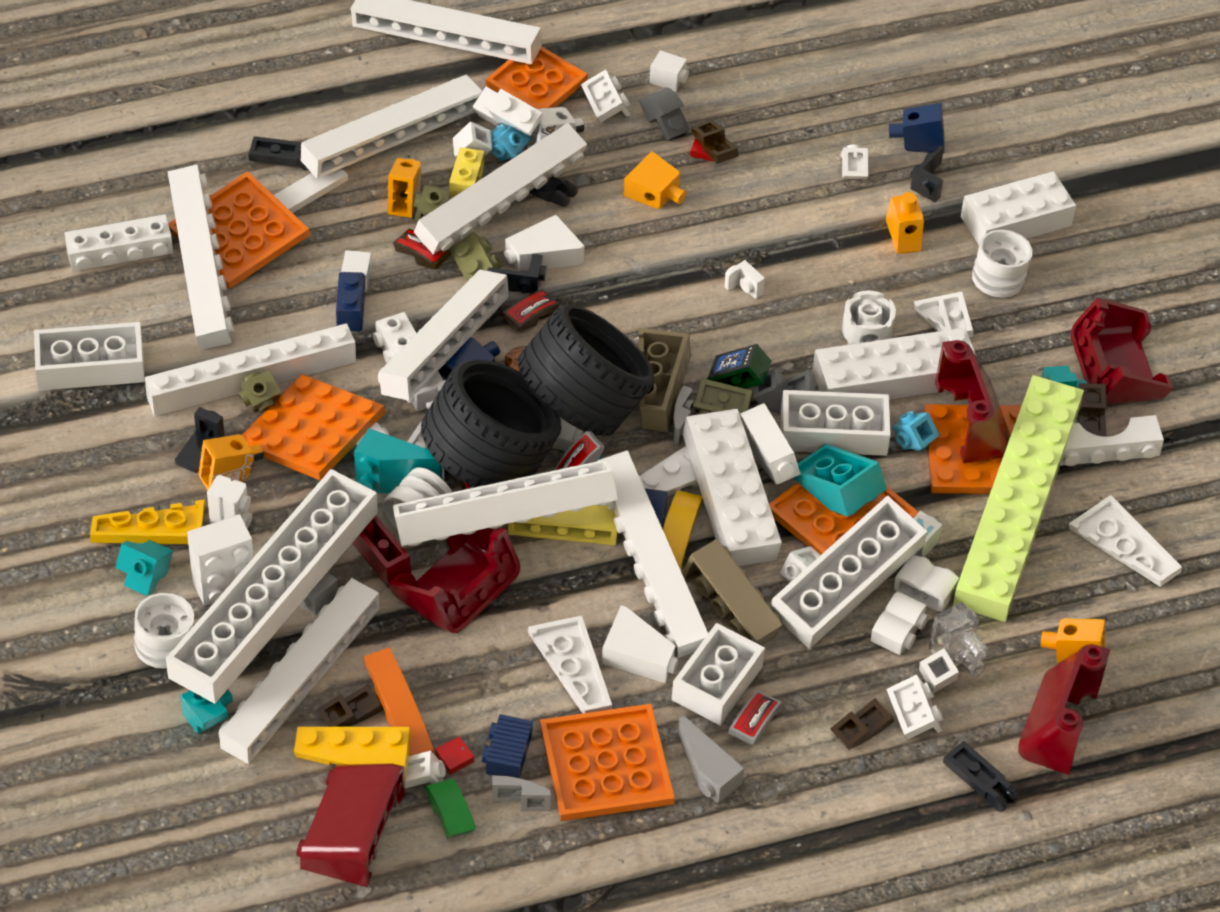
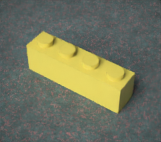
(588, 525)

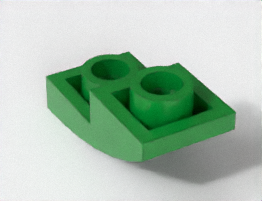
(452, 808)

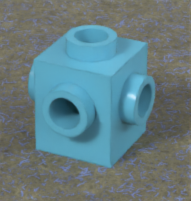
(508, 142)
(915, 431)

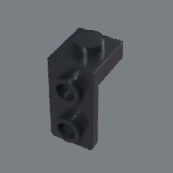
(922, 178)
(525, 281)
(207, 426)

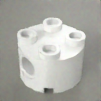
(868, 317)

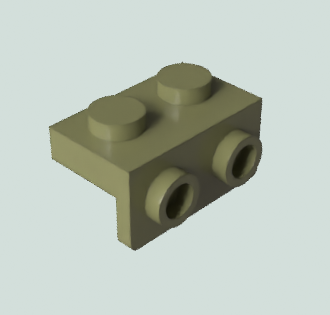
(474, 255)
(721, 397)

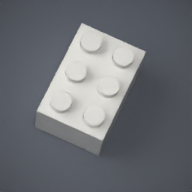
(218, 556)
(718, 674)

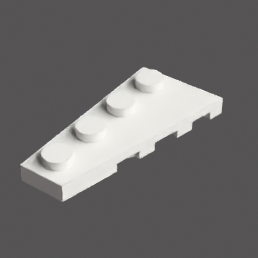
(671, 473)
(1123, 538)
(573, 660)

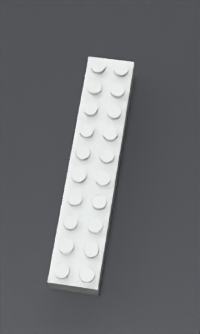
(271, 586)

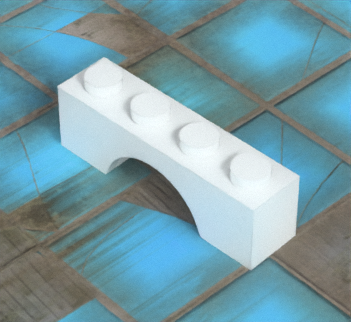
(1138, 440)

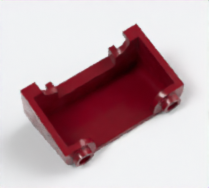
(1112, 354)
(966, 379)
(462, 580)
(1051, 728)
(351, 820)

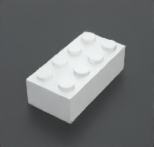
(1024, 207)
(89, 356)
(839, 419)

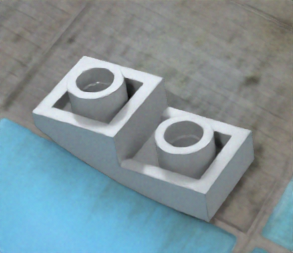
(682, 409)

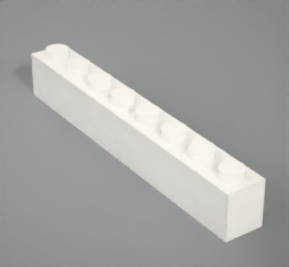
(449, 28)
(389, 126)
(500, 188)
(199, 257)
(443, 335)
(224, 375)
(505, 503)
(654, 559)
(298, 671)

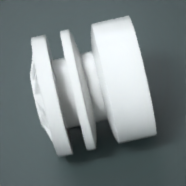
(1002, 263)
(417, 485)
(160, 625)

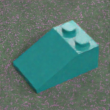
(386, 461)
(841, 479)

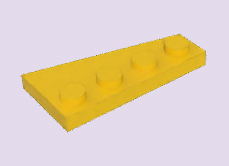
(159, 526)
(354, 745)

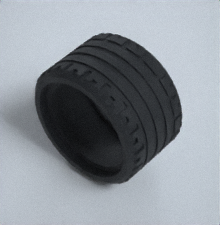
(585, 370)
(488, 425)

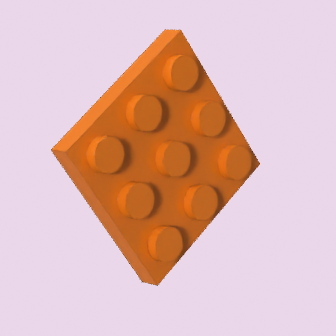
(538, 84)

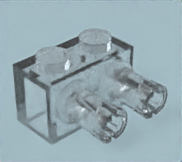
(956, 633)

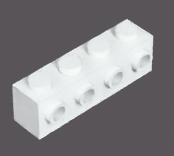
(123, 242)
(392, 335)

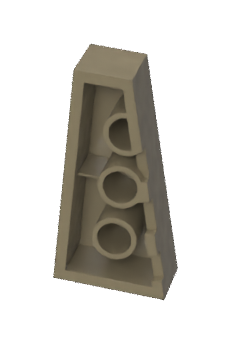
(669, 359)
(731, 593)

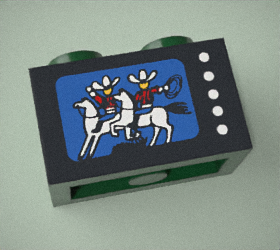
(741, 367)

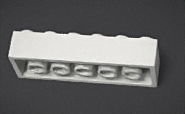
(886, 366)
(731, 486)
(848, 572)

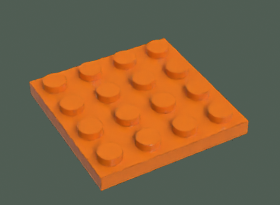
(250, 228)
(313, 426)
(946, 466)
(815, 523)
(606, 762)

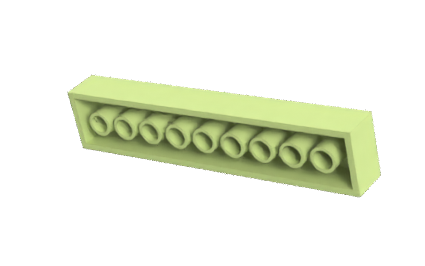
(1018, 498)

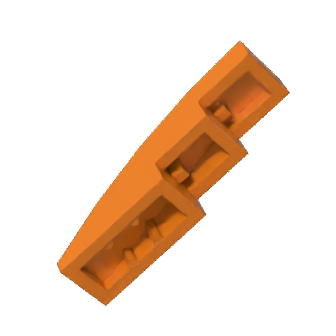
(397, 698)

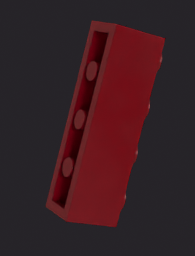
(382, 551)

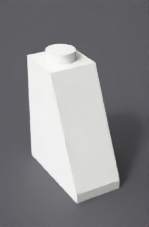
(548, 239)
(769, 444)
(638, 648)

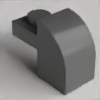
(665, 107)
(772, 390)

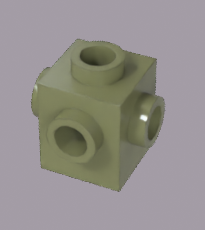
(429, 200)
(263, 382)

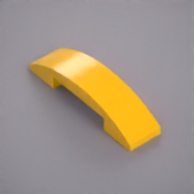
(680, 522)

